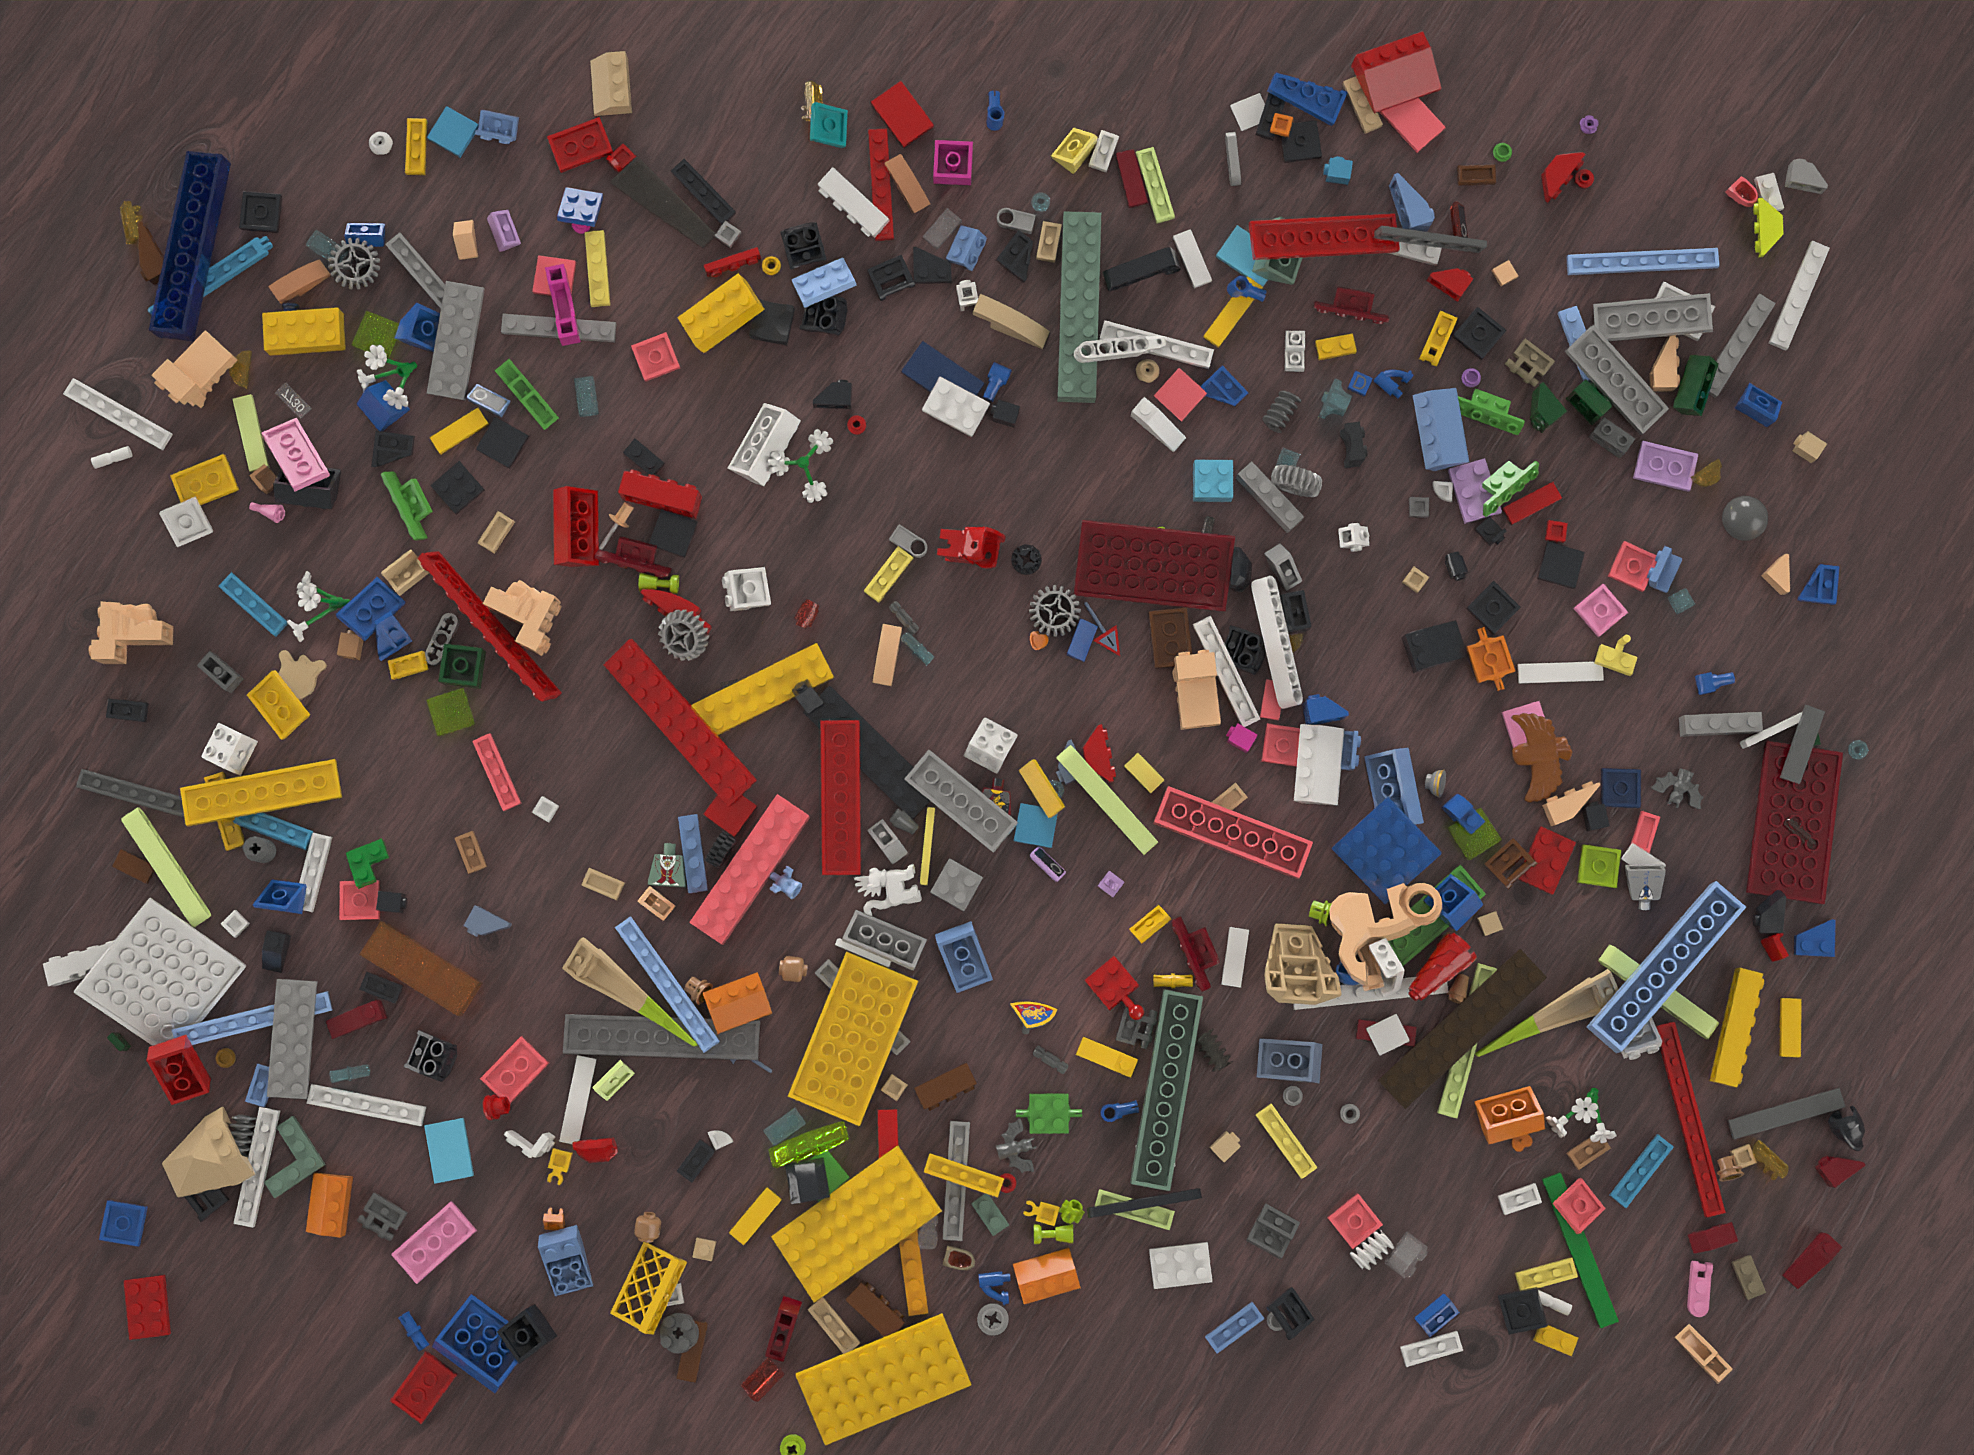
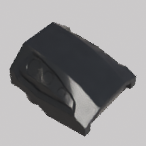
(803, 244)
(826, 316)
(1240, 571)
(1245, 649)
(432, 1056)
(807, 1180)

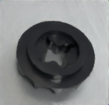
(1017, 561)

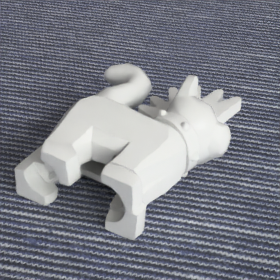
(895, 888)

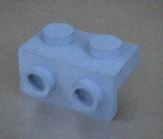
(497, 126)
(966, 247)
(1665, 570)
(1350, 743)

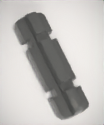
(904, 618)
(1050, 1059)

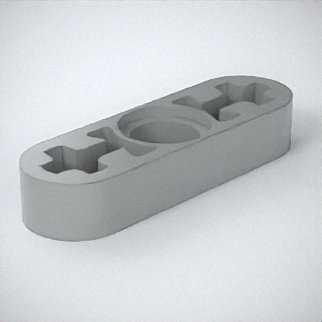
(1232, 158)
(453, 628)

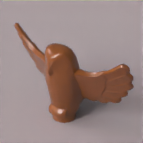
(1542, 753)

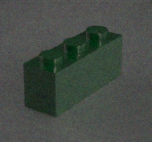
(1695, 385)

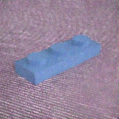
(1234, 1327)

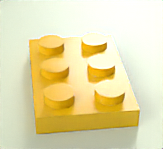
(205, 480)
(278, 704)

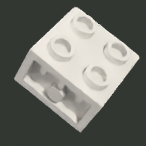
(990, 745)
(229, 749)

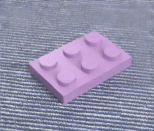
(1665, 466)
(1468, 489)

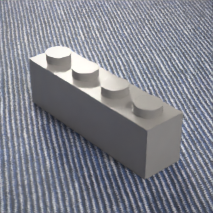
(1269, 497)
(1720, 724)

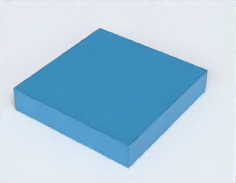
(453, 131)
(1034, 826)

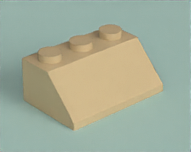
(611, 84)

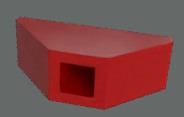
(1559, 173)
(1098, 755)

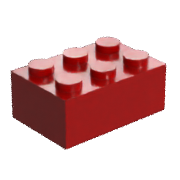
(178, 1069)

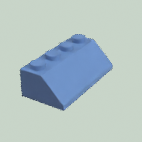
(1440, 429)
(1393, 777)

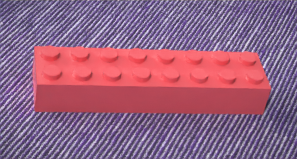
(1233, 832)
(750, 869)

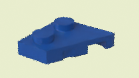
(1224, 387)

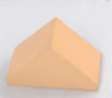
(465, 239)
(1778, 575)
(656, 903)

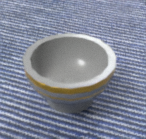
(1436, 782)

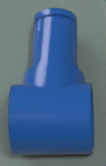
(994, 110)
(1247, 289)
(997, 377)
(1710, 682)
(1120, 1110)

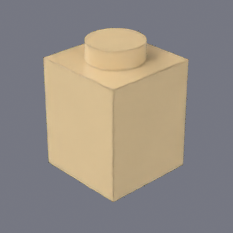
(1809, 446)
(1225, 1145)

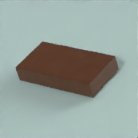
(1476, 175)
(133, 866)

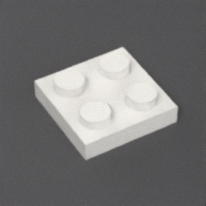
(186, 521)

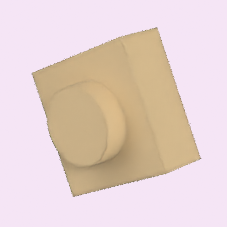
(704, 1249)

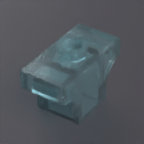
(1335, 400)

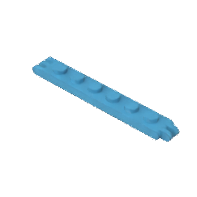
(235, 264)

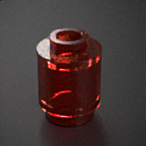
(806, 614)

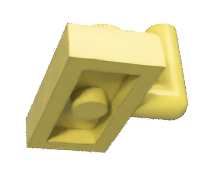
(1615, 658)

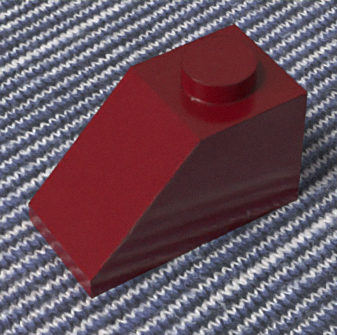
(1837, 1170)

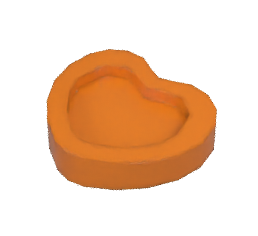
(1037, 640)
(1521, 1142)

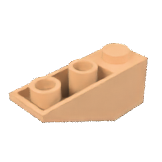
(1664, 371)
(1568, 806)

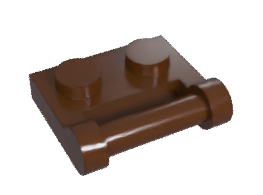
(1507, 858)

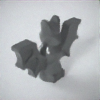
(1681, 784)
(1013, 1148)

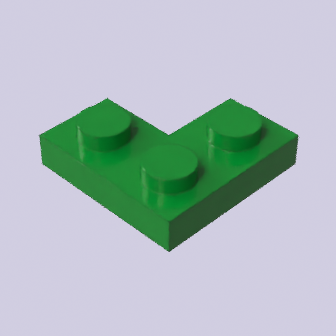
(362, 860)

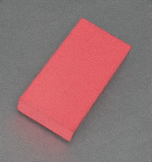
(1270, 708)
(1645, 830)

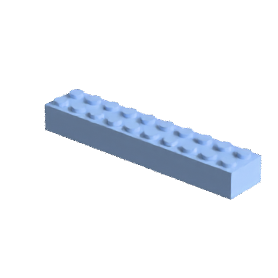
(1666, 967)

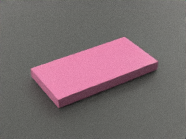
(295, 454)
(434, 1242)

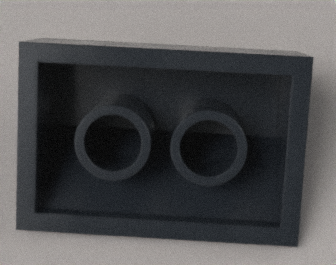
(318, 495)

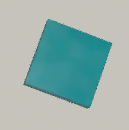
(828, 125)

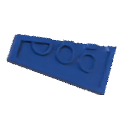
(1313, 99)

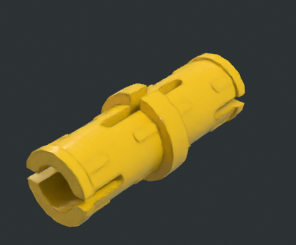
(1173, 980)

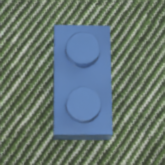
(258, 1088)

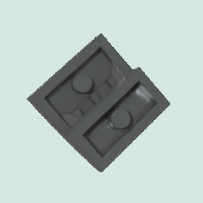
(1272, 1231)

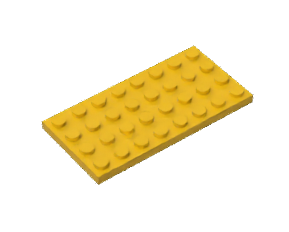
(853, 1038)
(856, 1224)
(883, 1379)

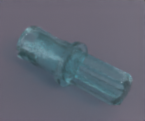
(917, 648)
(349, 1073)

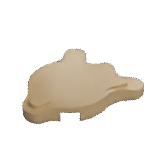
(300, 674)

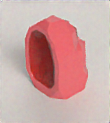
(1743, 192)

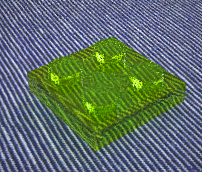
(1477, 842)

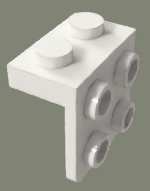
(543, 1144)

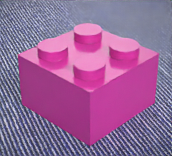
(953, 162)

